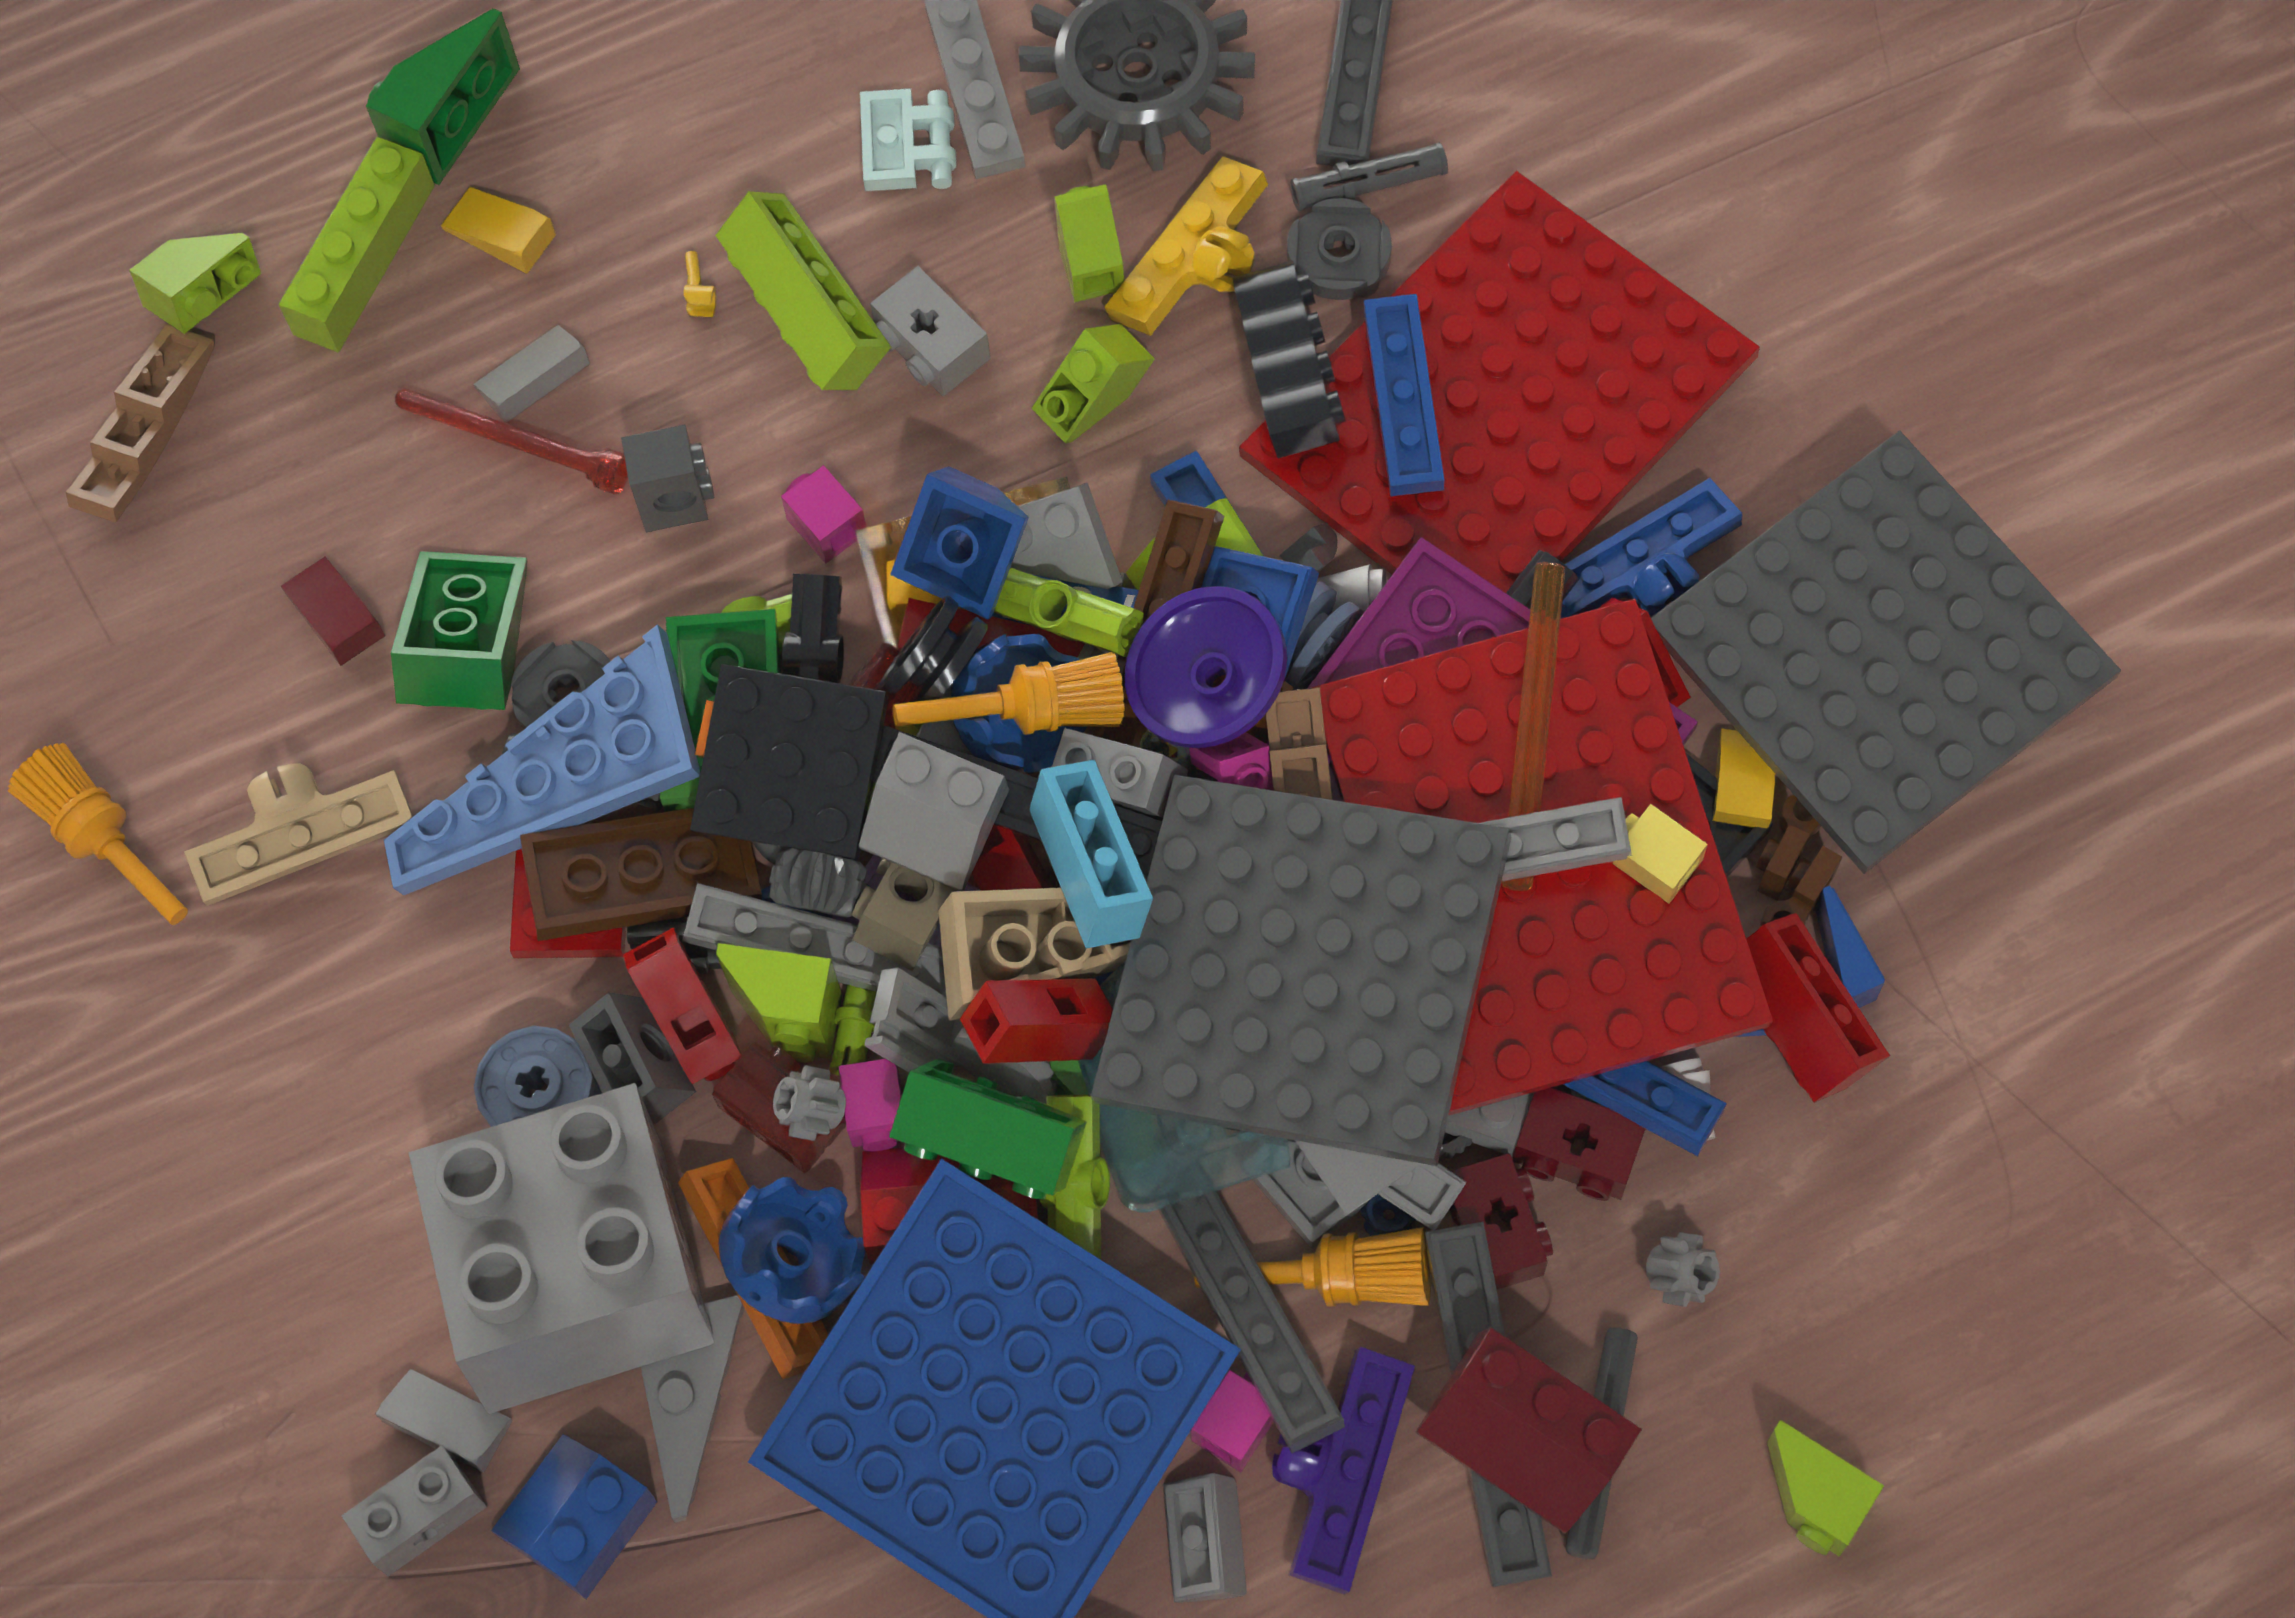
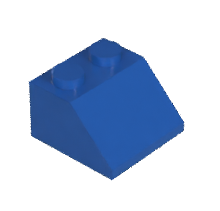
(960, 540)
(575, 1515)

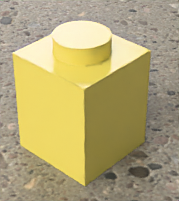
(1661, 853)

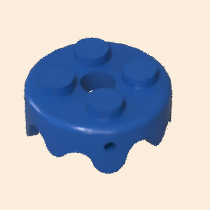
(1000, 739)
(812, 1230)

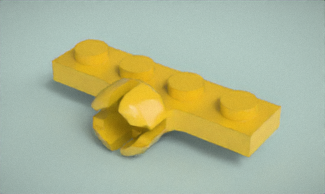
(1193, 248)

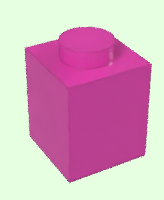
(823, 513)
(872, 1102)
(1233, 1421)

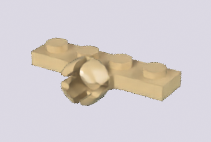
(296, 830)

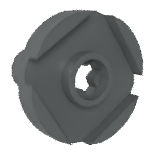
(1362, 232)
(546, 670)

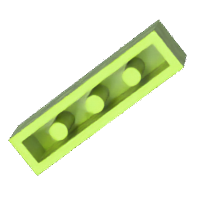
(357, 244)
(802, 291)

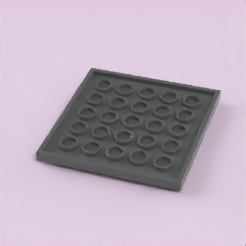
(1883, 651)
(1304, 969)

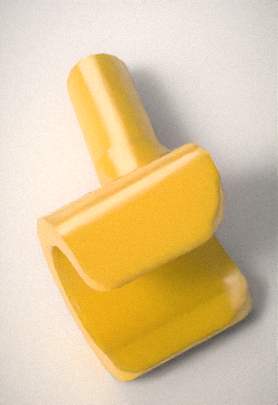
(699, 298)

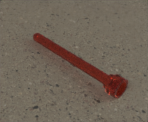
(604, 468)

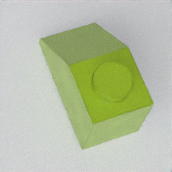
(1819, 1490)

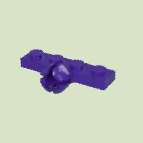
(1345, 1470)

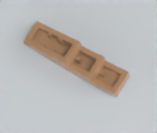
(141, 425)
(1299, 744)

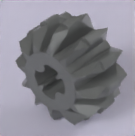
(817, 882)

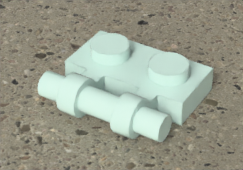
(889, 142)

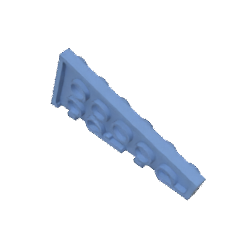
(568, 767)

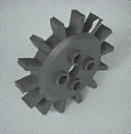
(1130, 106)

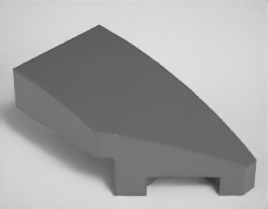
(1314, 548)

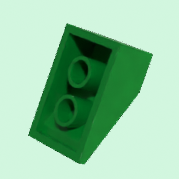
(445, 91)
(459, 631)
(707, 641)

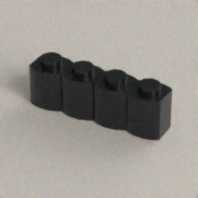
(1287, 360)

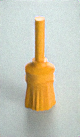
(1036, 698)
(86, 820)
(1360, 1269)

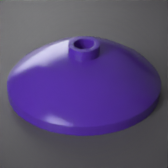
(1187, 649)

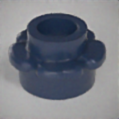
(1377, 1224)

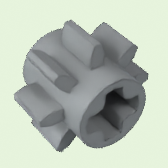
(809, 1103)
(1682, 1269)

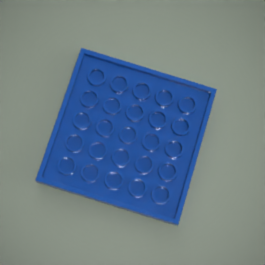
(994, 1404)

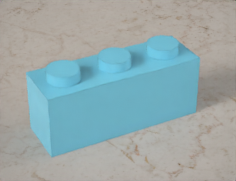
(1090, 854)

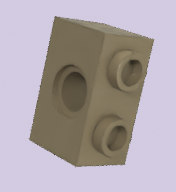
(895, 925)

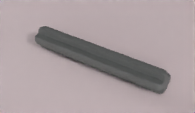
(1612, 1390)

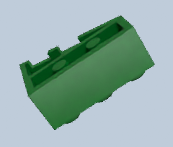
(987, 1130)

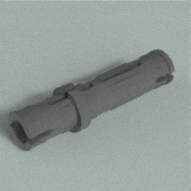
(1426, 161)

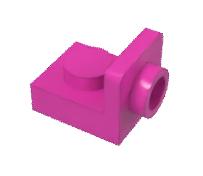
(1237, 762)

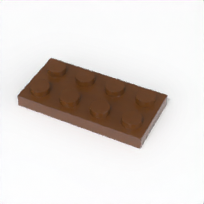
(628, 872)

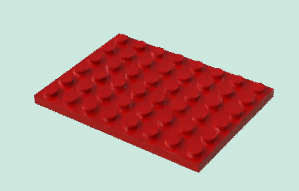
(1550, 389)
(1588, 959)

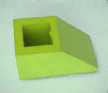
(1089, 242)
(194, 277)
(1092, 380)

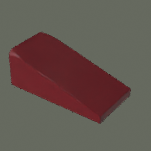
(333, 611)

